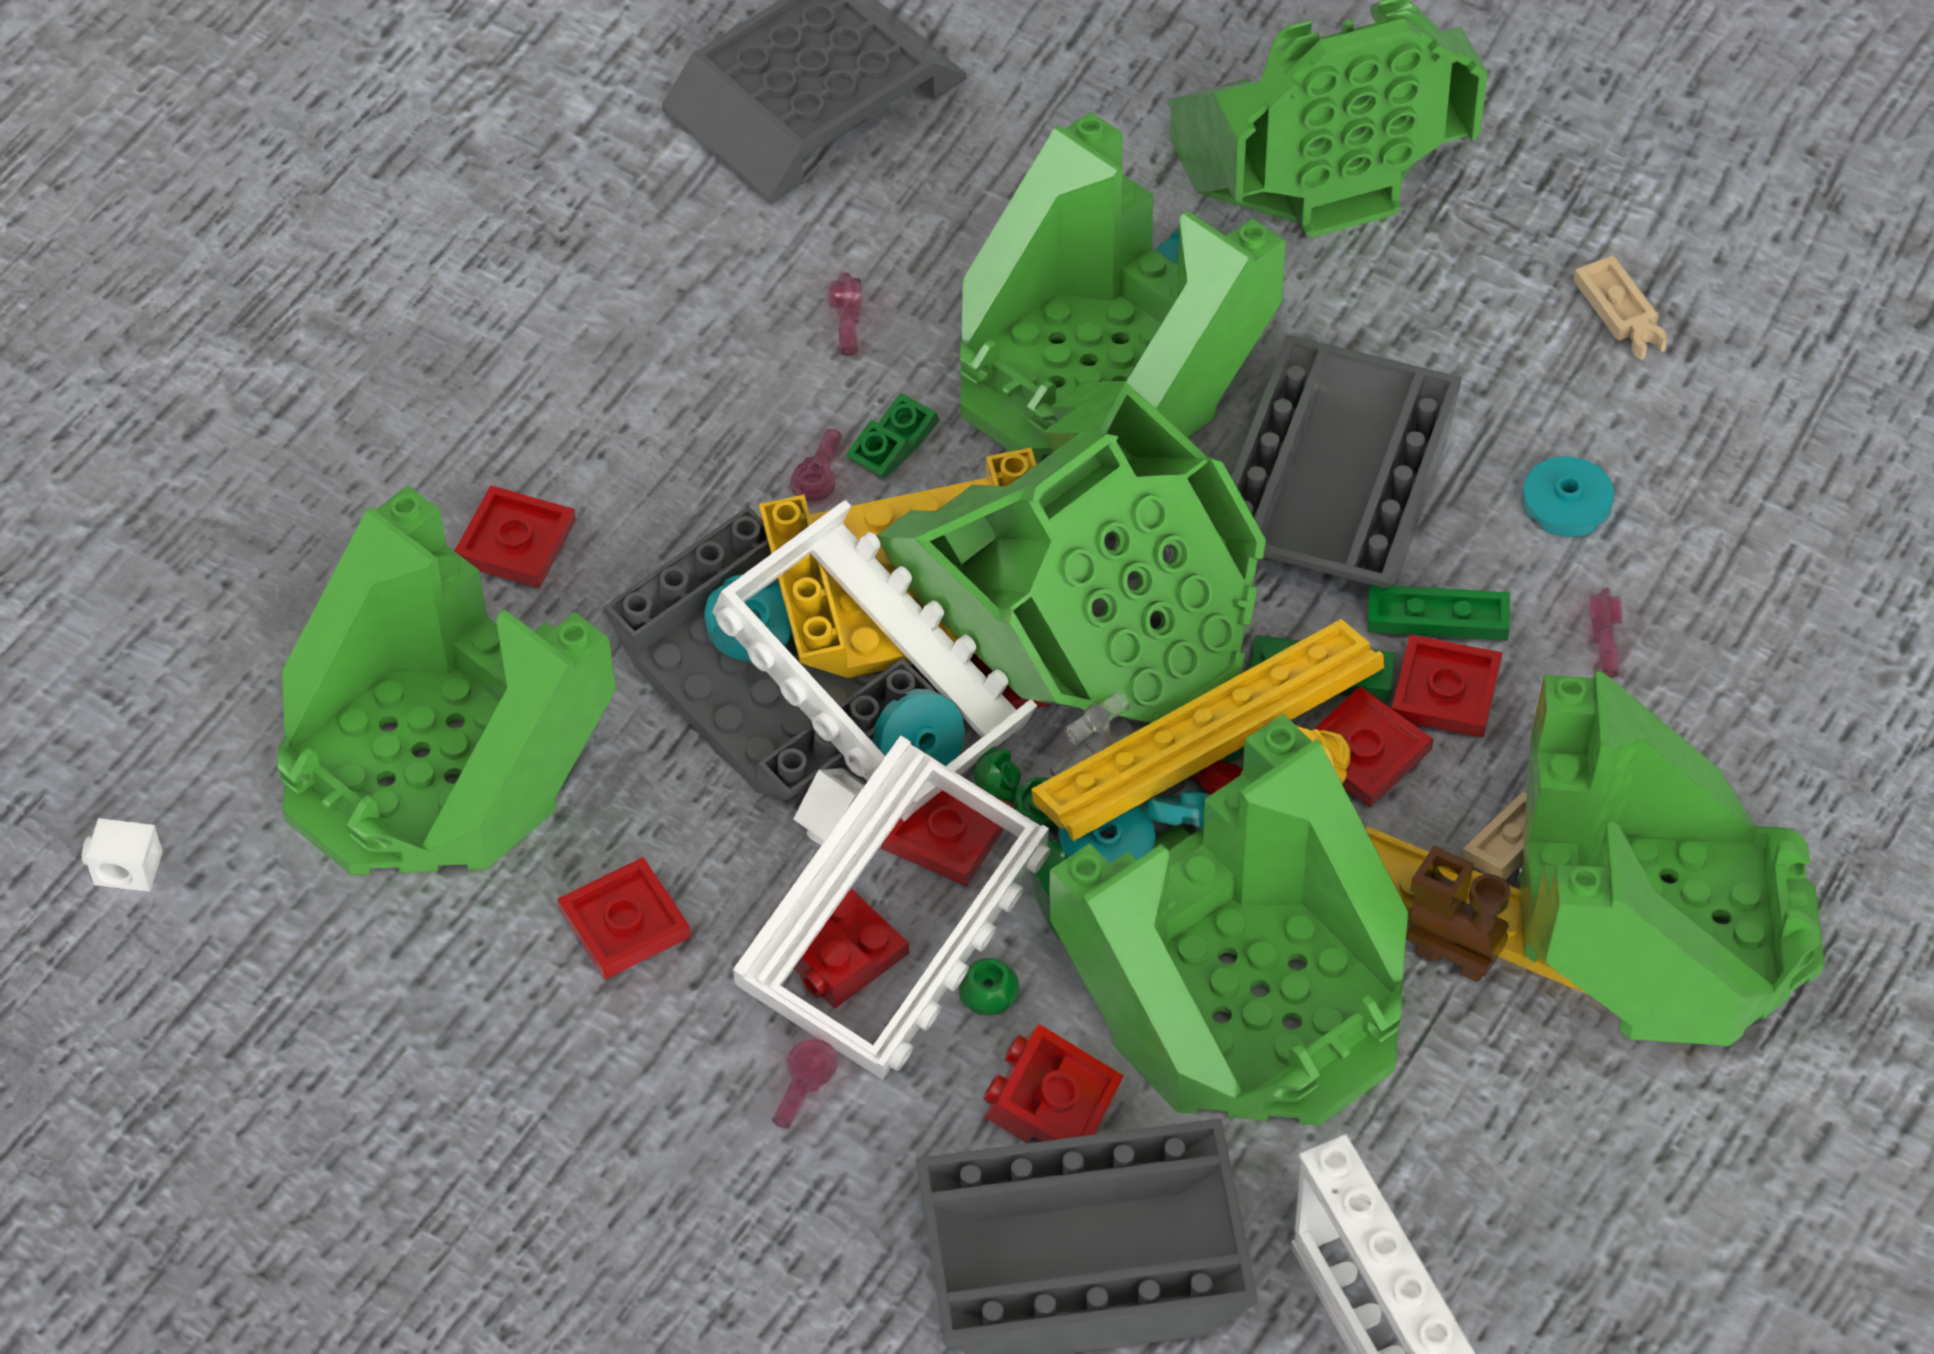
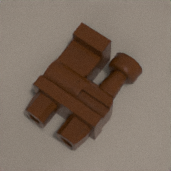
(1448, 925)

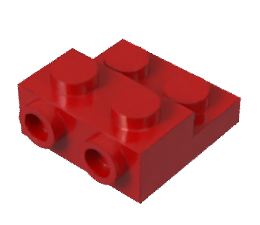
(850, 951)
(1050, 1089)

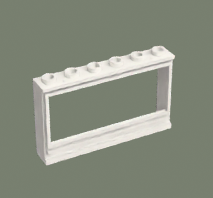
(899, 617)
(836, 870)
(1344, 1202)

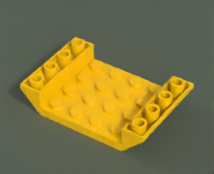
(824, 619)

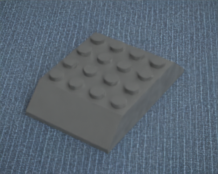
(1344, 458)
(1087, 1241)

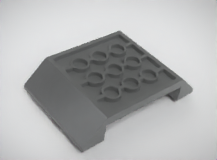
(799, 81)
(730, 698)

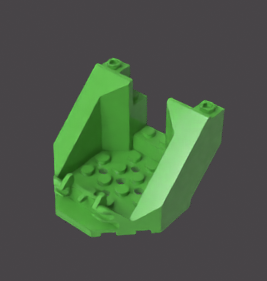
(1333, 119)
(1082, 271)
(1032, 558)
(413, 647)
(1610, 815)
(1273, 884)

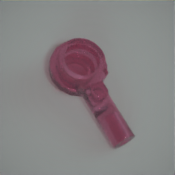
(846, 297)
(814, 474)
(1605, 613)
(811, 1066)

